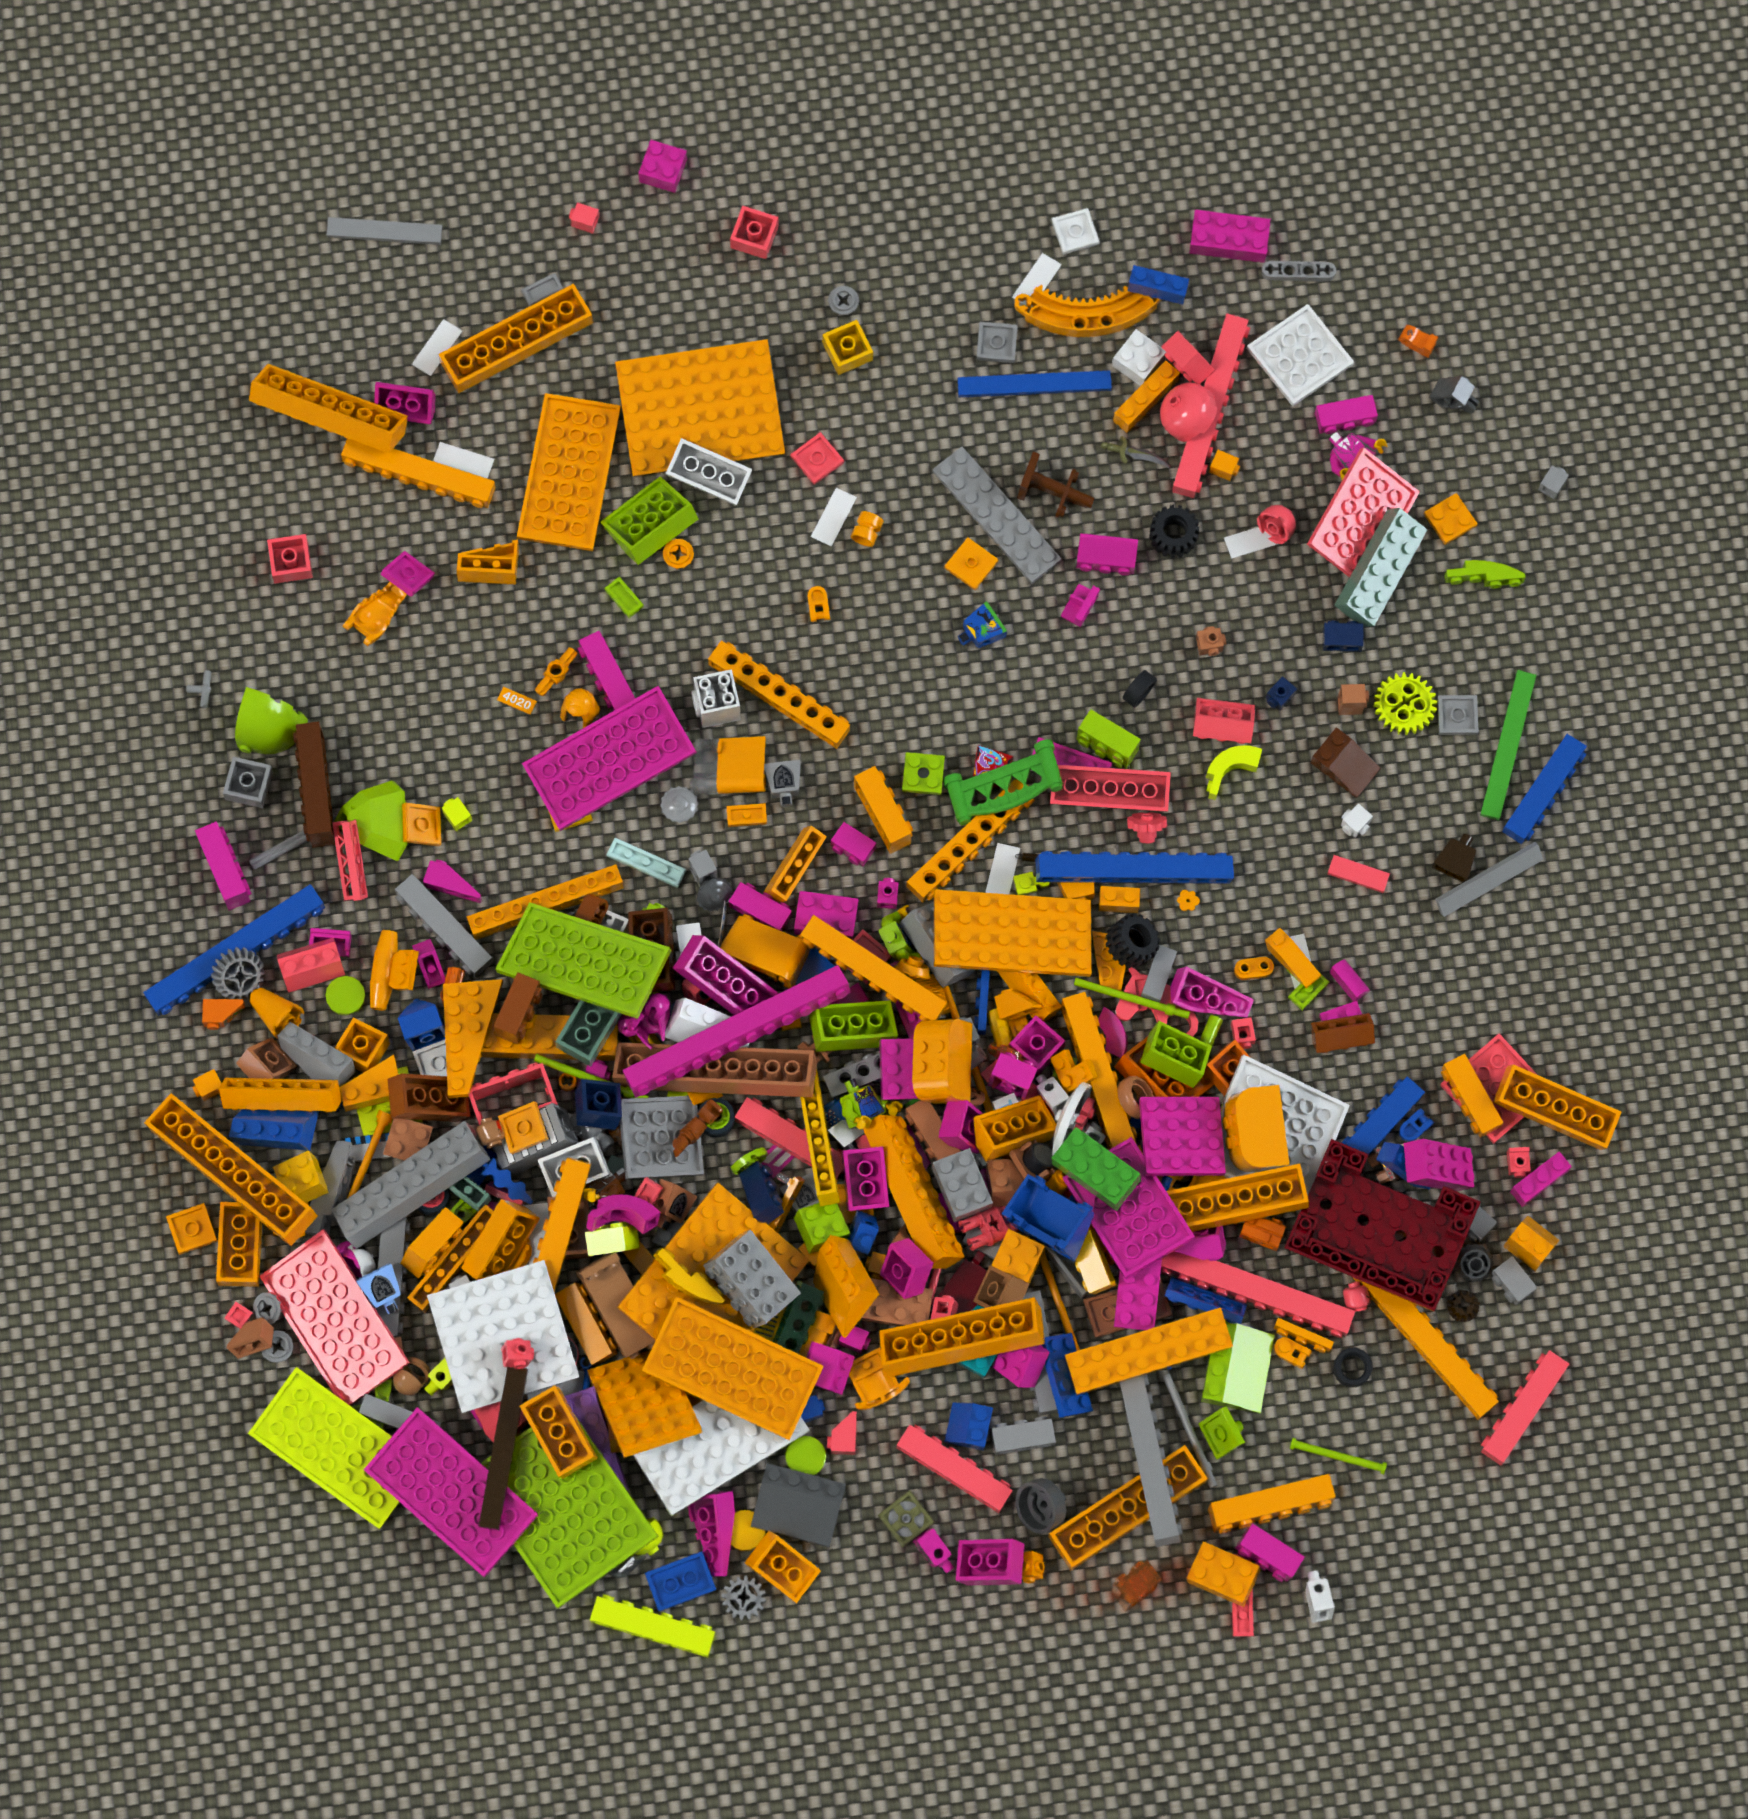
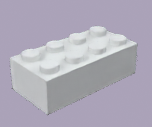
(708, 472)

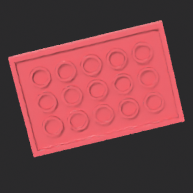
(1358, 509)

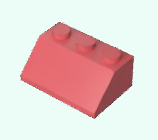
(1224, 720)
(310, 965)

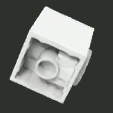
(716, 698)

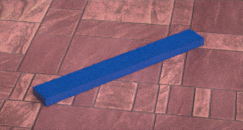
(1034, 383)

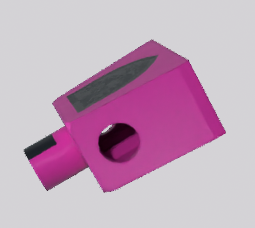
(928, 1543)

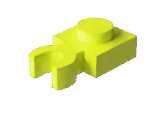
(1027, 883)

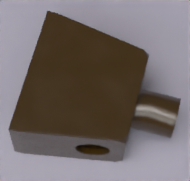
(1456, 858)

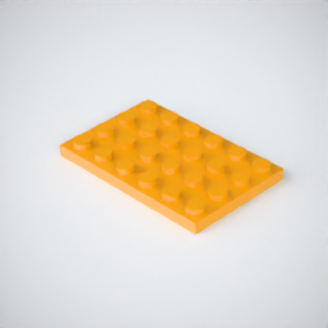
(641, 1407)

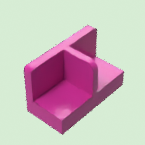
(1080, 604)

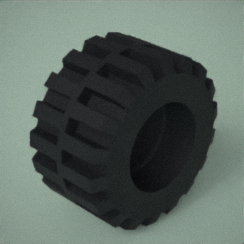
(1169, 545)
(1124, 949)

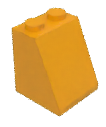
(1531, 1243)

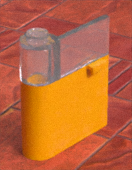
(729, 766)

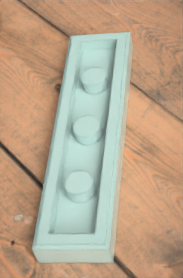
(646, 862)

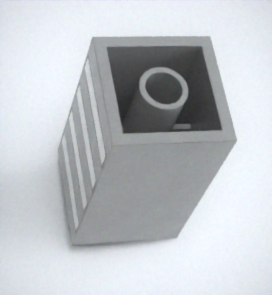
(560, 1136)

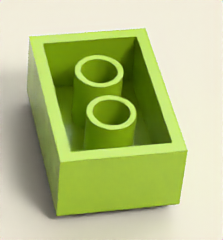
(1108, 739)
(1176, 1054)

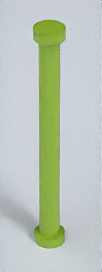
(1338, 1456)

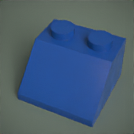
(968, 1425)

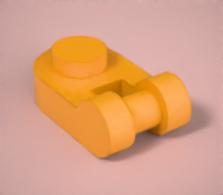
(816, 598)
(1284, 1349)

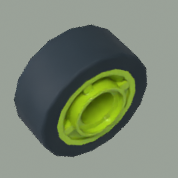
(723, 1126)

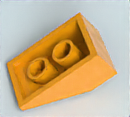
(782, 1566)

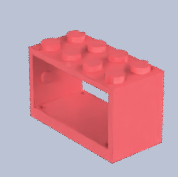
(513, 1079)

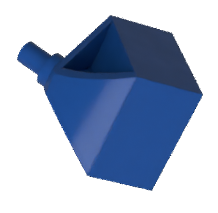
(422, 1024)

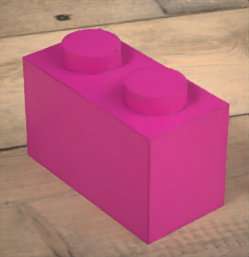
(853, 844)

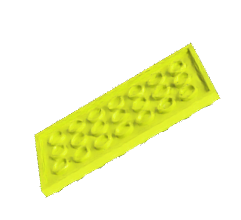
(327, 1444)

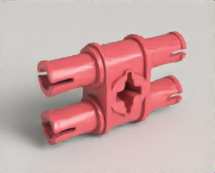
(989, 1233)

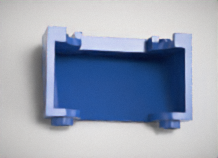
(1049, 1217)

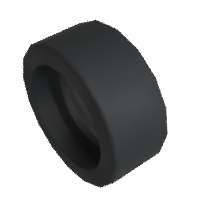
(1139, 688)
(1352, 1352)

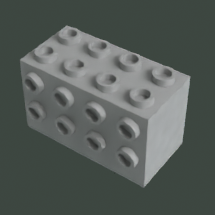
(751, 1279)

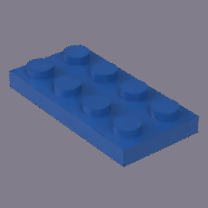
(1206, 1300)
(1060, 1379)

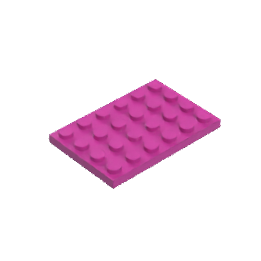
(1144, 1225)

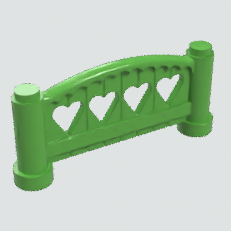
(963, 791)

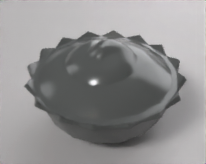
(713, 893)
(1474, 1263)

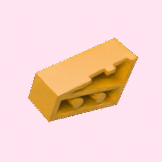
(490, 564)

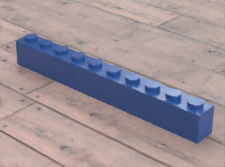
(1134, 868)
(254, 936)

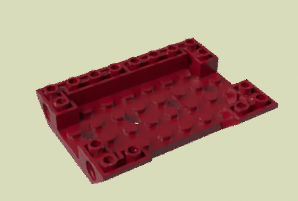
(1371, 1250)

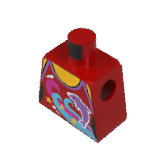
(988, 760)

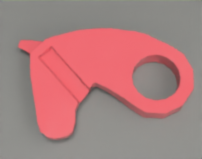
(1125, 1010)

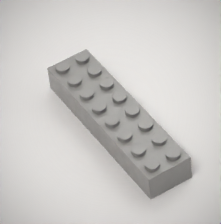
(410, 1184)

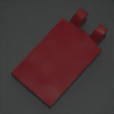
(965, 1283)

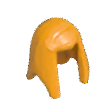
(580, 704)

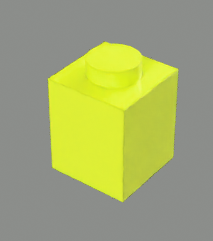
(456, 813)

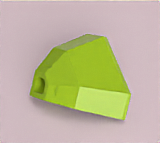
(378, 818)

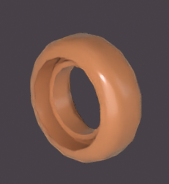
(1126, 1097)

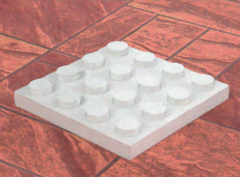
(1300, 355)

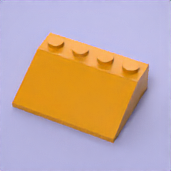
(844, 1282)

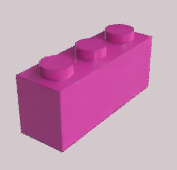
(1346, 414)
(760, 906)
(1540, 1179)

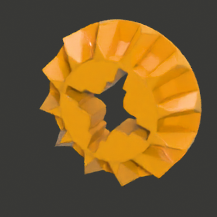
(672, 547)

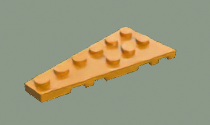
(467, 1023)

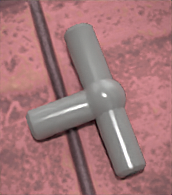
(205, 689)

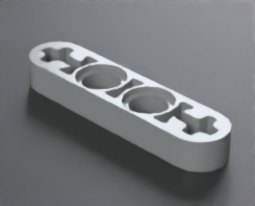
(1298, 267)

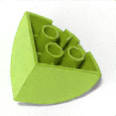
(265, 724)

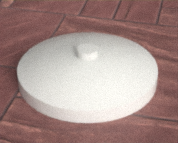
(1068, 1115)

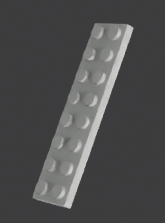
(996, 515)

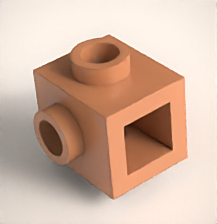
(1210, 641)

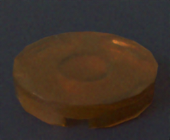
(995, 1051)

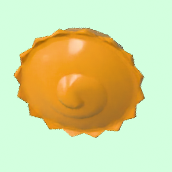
(913, 968)

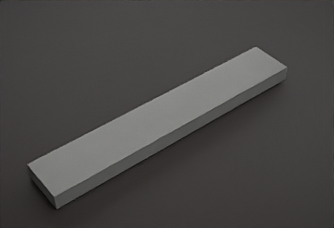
(384, 231)
(1489, 879)

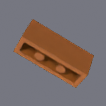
(1343, 1033)

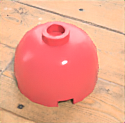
(1277, 522)

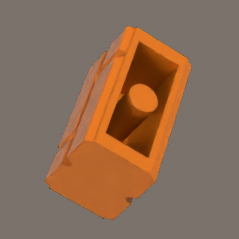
(1263, 1232)

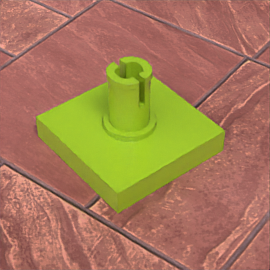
(1222, 1432)

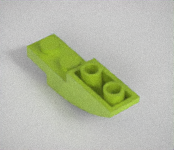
(1492, 573)

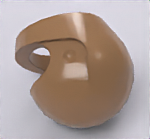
(409, 1382)

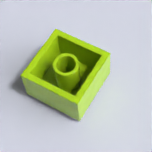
(819, 1223)

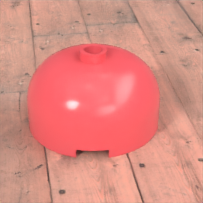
(1188, 411)

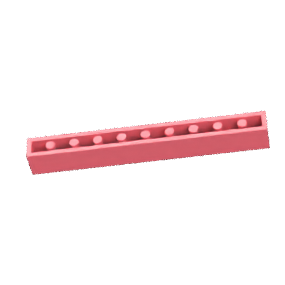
(1218, 382)
(1260, 1292)

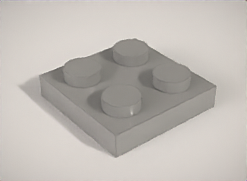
(997, 342)
(1457, 715)

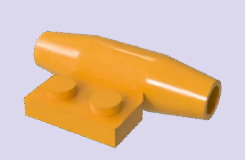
(390, 970)

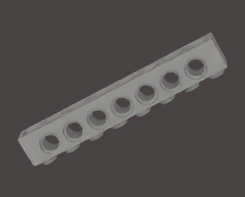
(837, 1089)

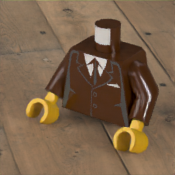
(605, 1187)

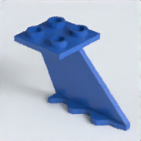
(501, 1178)

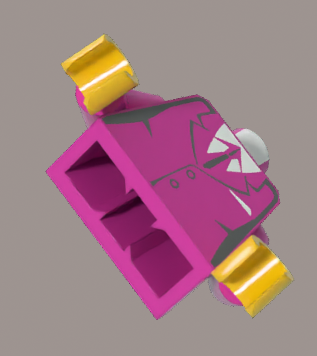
(1347, 449)

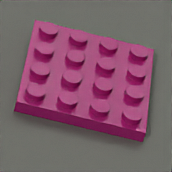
(1182, 1136)

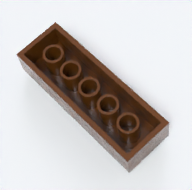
(314, 784)

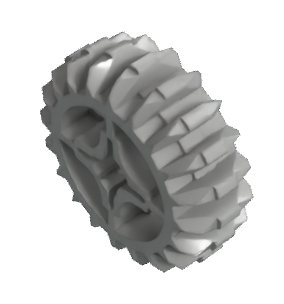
(245, 980)

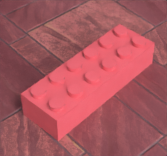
(1113, 788)

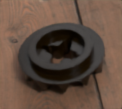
(1458, 1313)

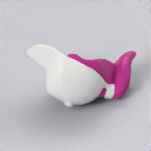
(357, 1259)

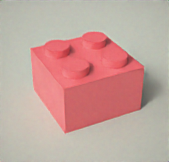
(754, 232)
(1187, 359)
(290, 558)

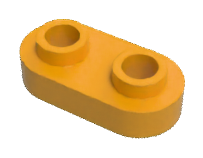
(1254, 968)

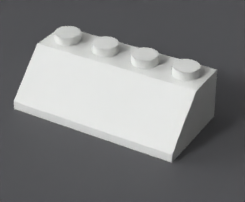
(691, 1018)

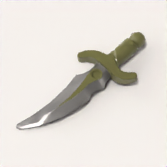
(1141, 454)

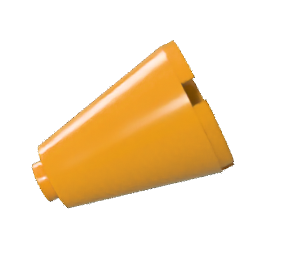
(275, 1010)

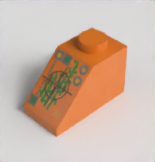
(220, 1012)

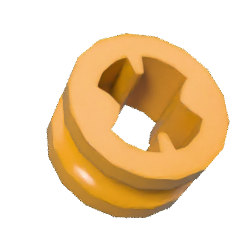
(566, 1087)

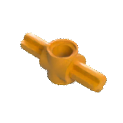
(550, 679)

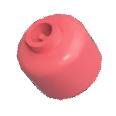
(1356, 1296)

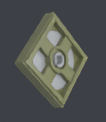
(906, 1519)

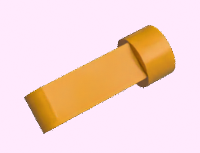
(819, 1331)

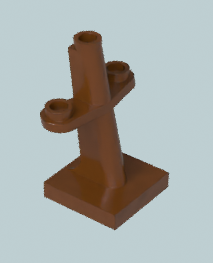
(1036, 480)

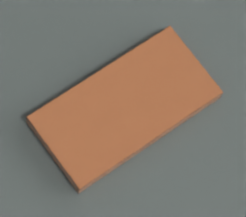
(1102, 1311)

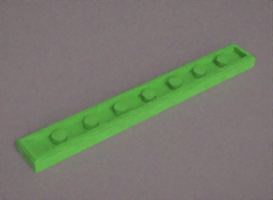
(1508, 745)

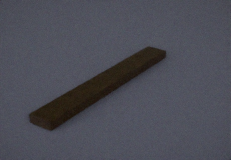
(503, 1448)

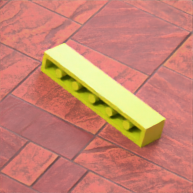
(652, 1626)

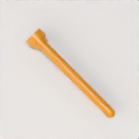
(383, 1120)

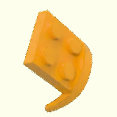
(873, 1382)

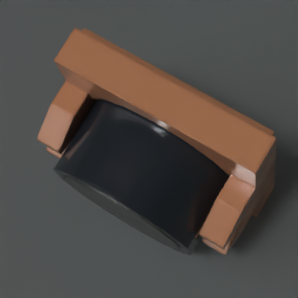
(1034, 1160)

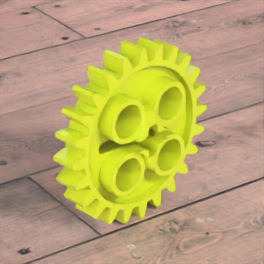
(1415, 717)

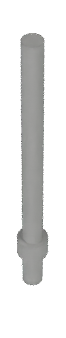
(1204, 1465)

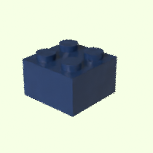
(598, 1104)

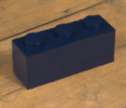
(761, 1192)

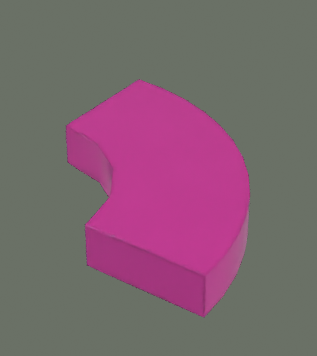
(1114, 1031)

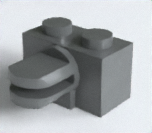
(1454, 394)

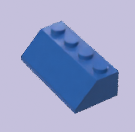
(274, 1128)

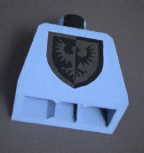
(381, 1287)

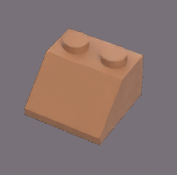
(266, 1061)

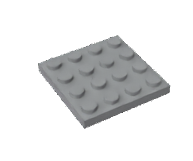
(648, 1134)

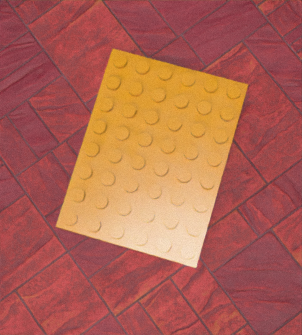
(706, 396)
(705, 1232)

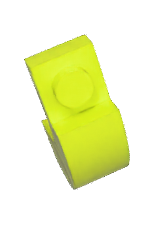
(1233, 758)

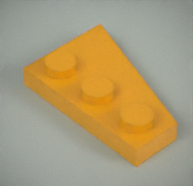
(1109, 971)

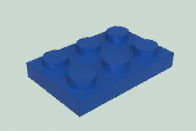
(680, 1581)

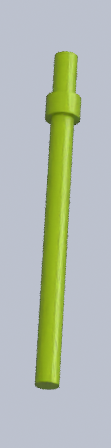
(1169, 1009)
(625, 1091)

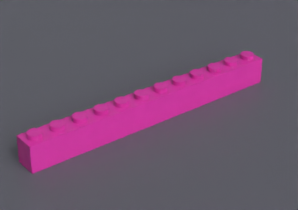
(736, 1031)

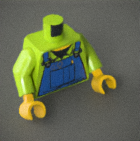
(894, 936)
(864, 1104)

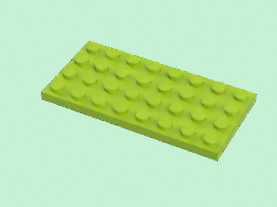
(584, 960)

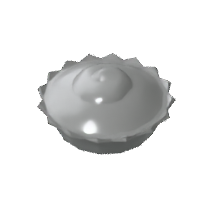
(679, 804)

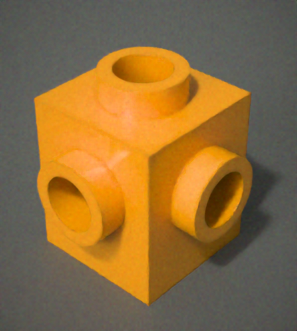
(1032, 1567)

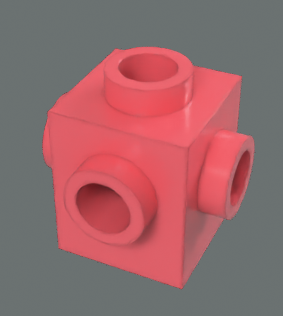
(517, 1353)

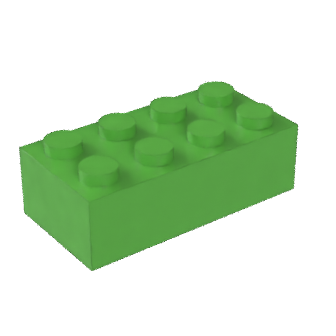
(1096, 1169)

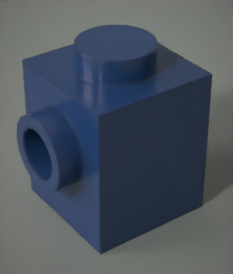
(1280, 694)

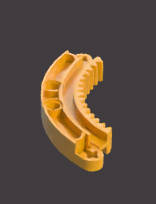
(1061, 315)

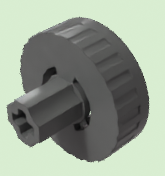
(1049, 1502)

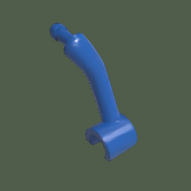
(586, 1378)

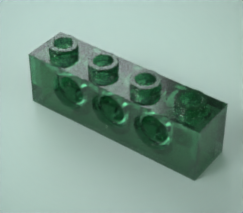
(794, 1312)

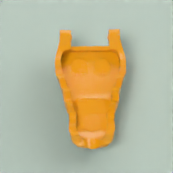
(375, 613)

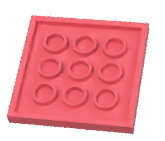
(1490, 1067)

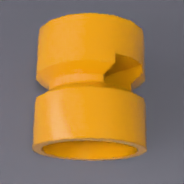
(867, 527)

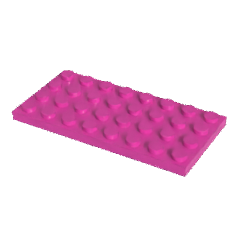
(609, 758)
(447, 1490)

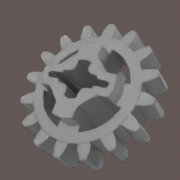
(733, 1596)

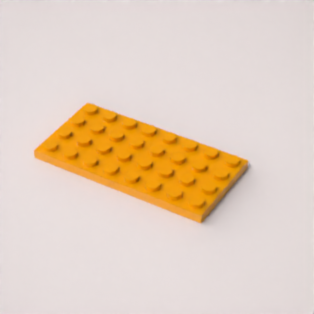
(568, 472)
(1012, 933)
(732, 1368)

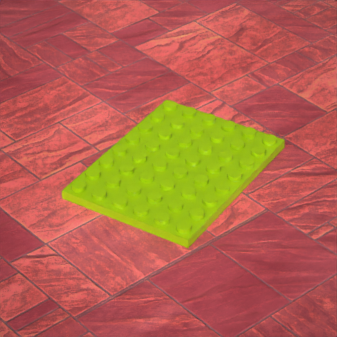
(583, 1520)

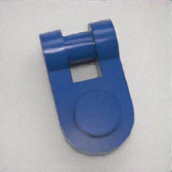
(1410, 1130)

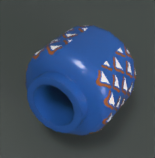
(833, 1112)

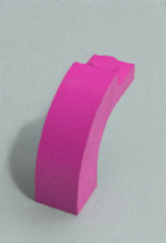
(624, 1208)

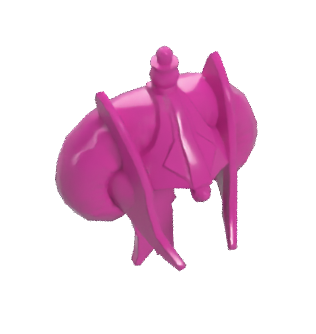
(651, 1019)

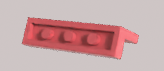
(353, 859)

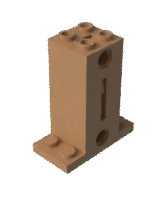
(607, 1287)

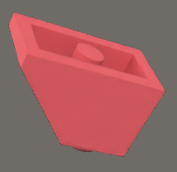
(844, 1436)

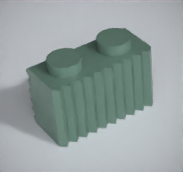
(471, 1193)

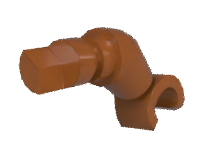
(694, 1128)

